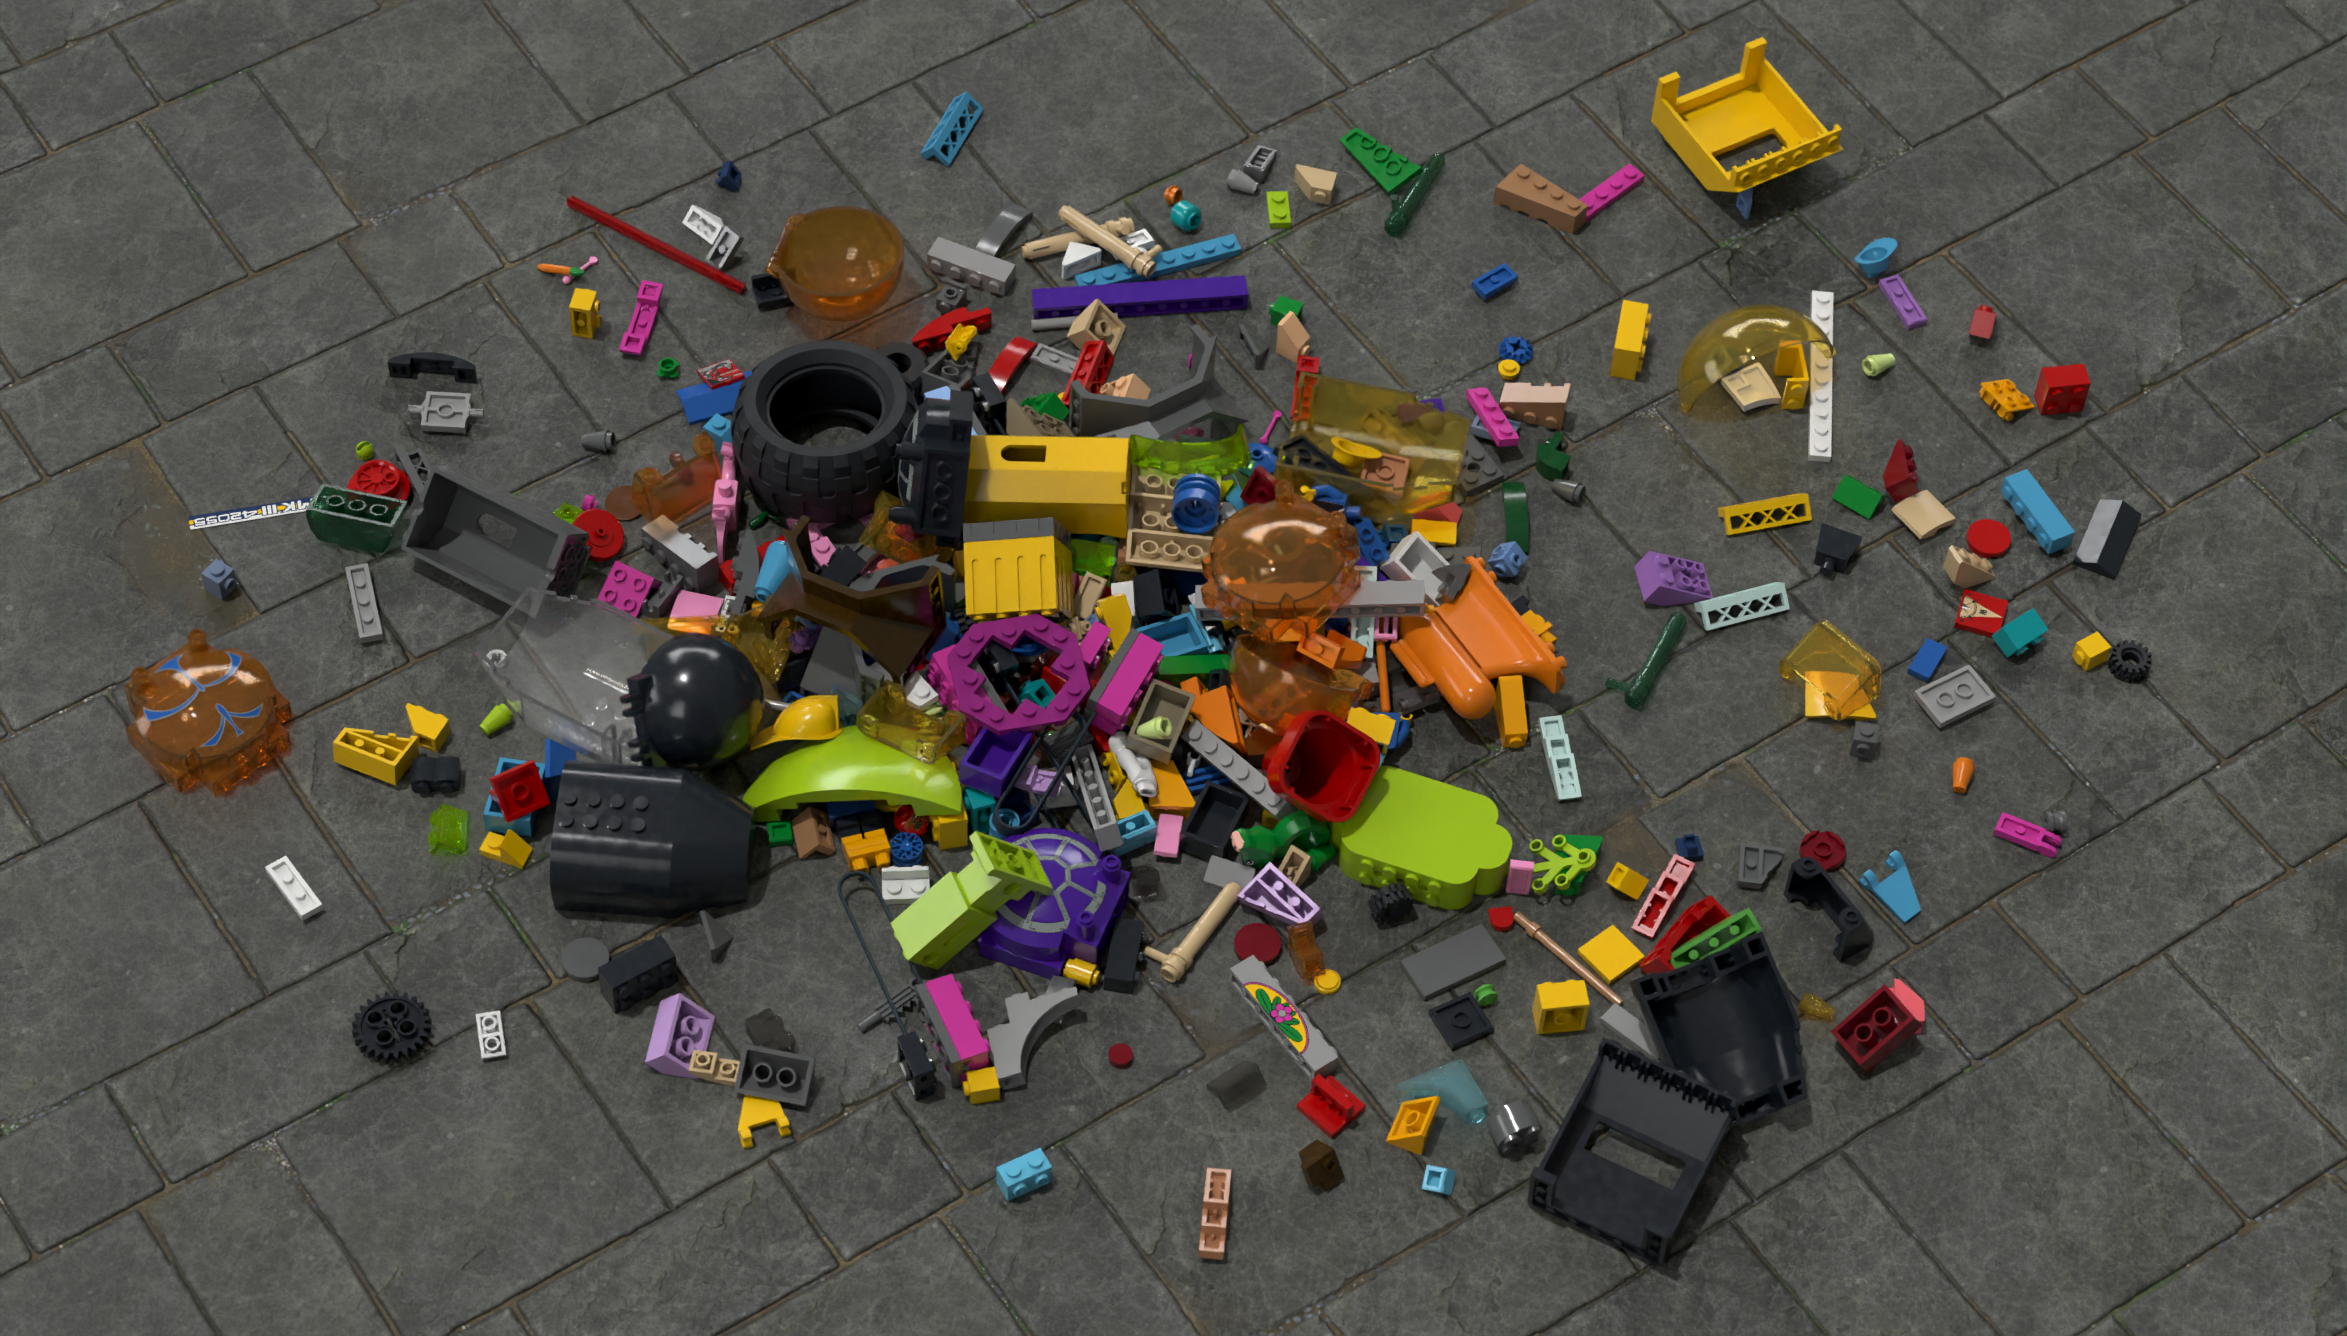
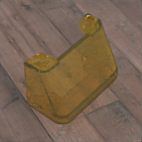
(1835, 668)

